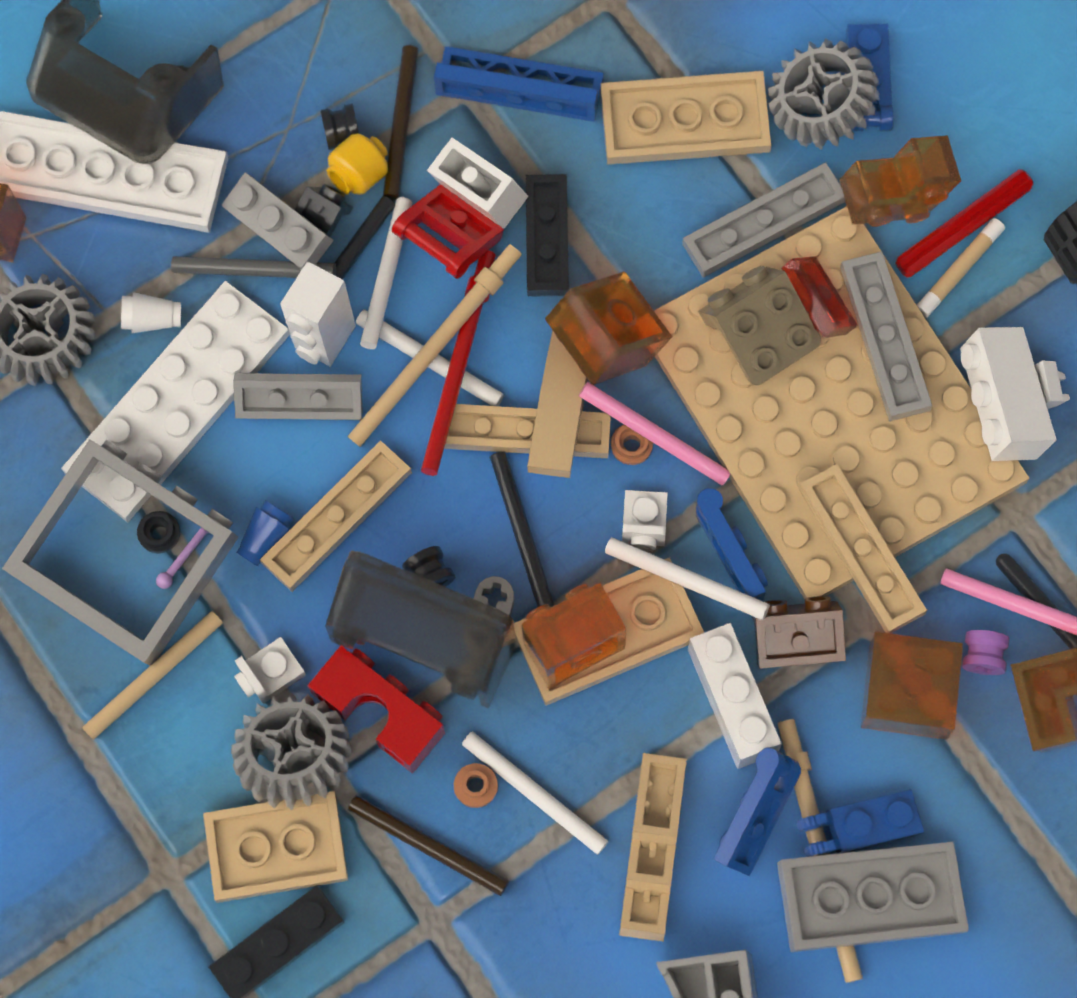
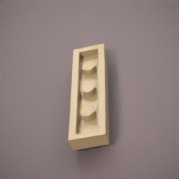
(512, 430)
(336, 516)
(862, 549)

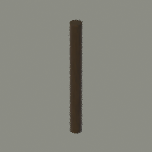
(400, 122)
(428, 845)

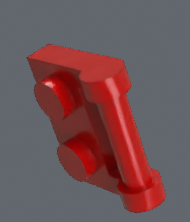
(453, 221)

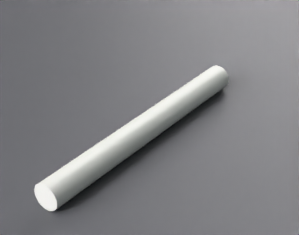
(384, 280)
(439, 364)
(687, 578)
(535, 793)

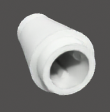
(149, 313)

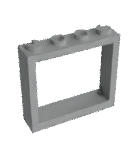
(179, 500)

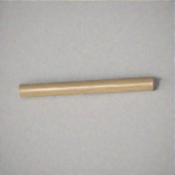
(152, 675)

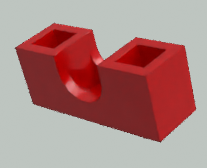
(350, 682)

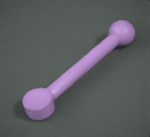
(165, 580)

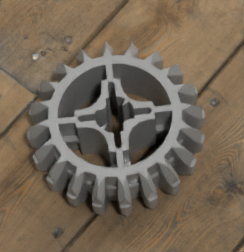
(844, 96)
(57, 303)
(296, 772)

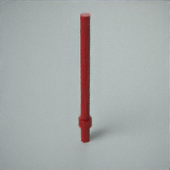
(454, 378)

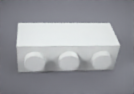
(318, 315)
(1007, 394)
(733, 694)

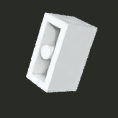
(478, 182)

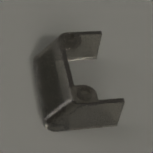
(106, 102)
(423, 624)

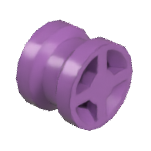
(985, 652)

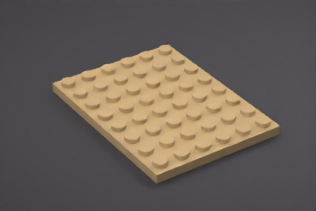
(827, 412)

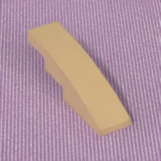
(557, 414)
(653, 847)

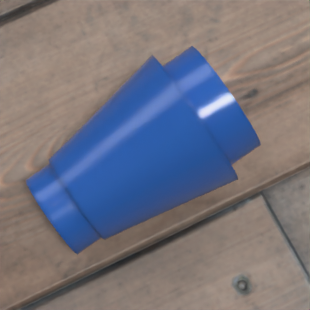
(263, 532)

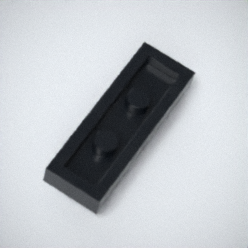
(547, 235)
(276, 944)

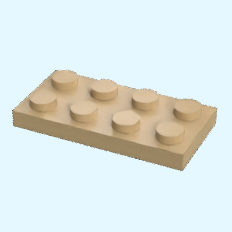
(685, 117)
(656, 623)

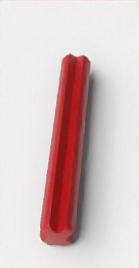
(964, 223)

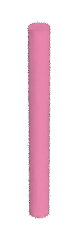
(654, 433)
(1009, 601)

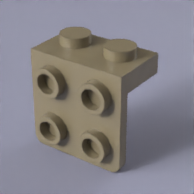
(762, 323)

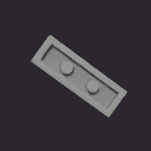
(276, 222)
(298, 396)

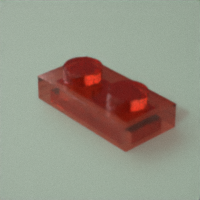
(819, 297)

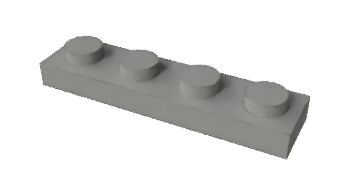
(764, 220)
(886, 336)

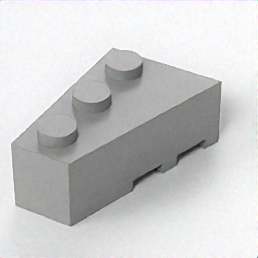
(711, 976)

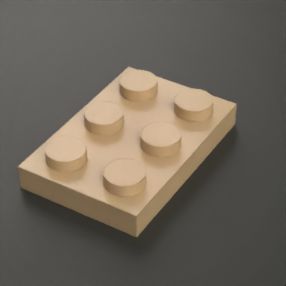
(276, 849)

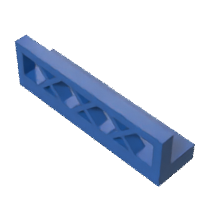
(518, 90)

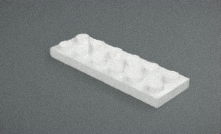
(72, 169)
(182, 394)

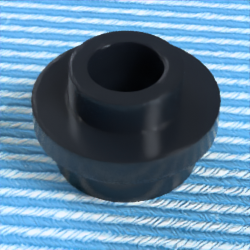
(150, 523)

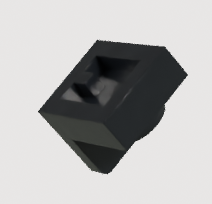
(323, 207)

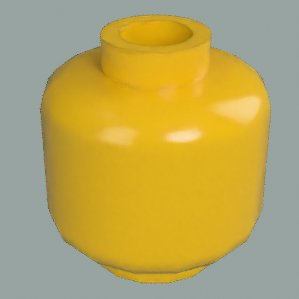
(357, 164)

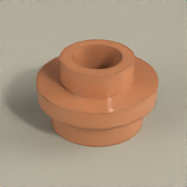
(625, 456)
(480, 798)

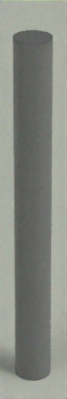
(241, 267)

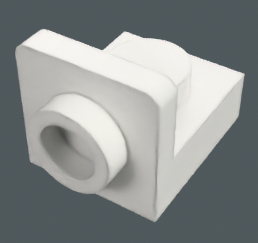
(644, 519)
(269, 671)

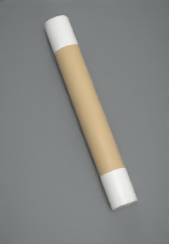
(960, 267)

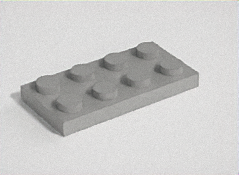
(872, 896)

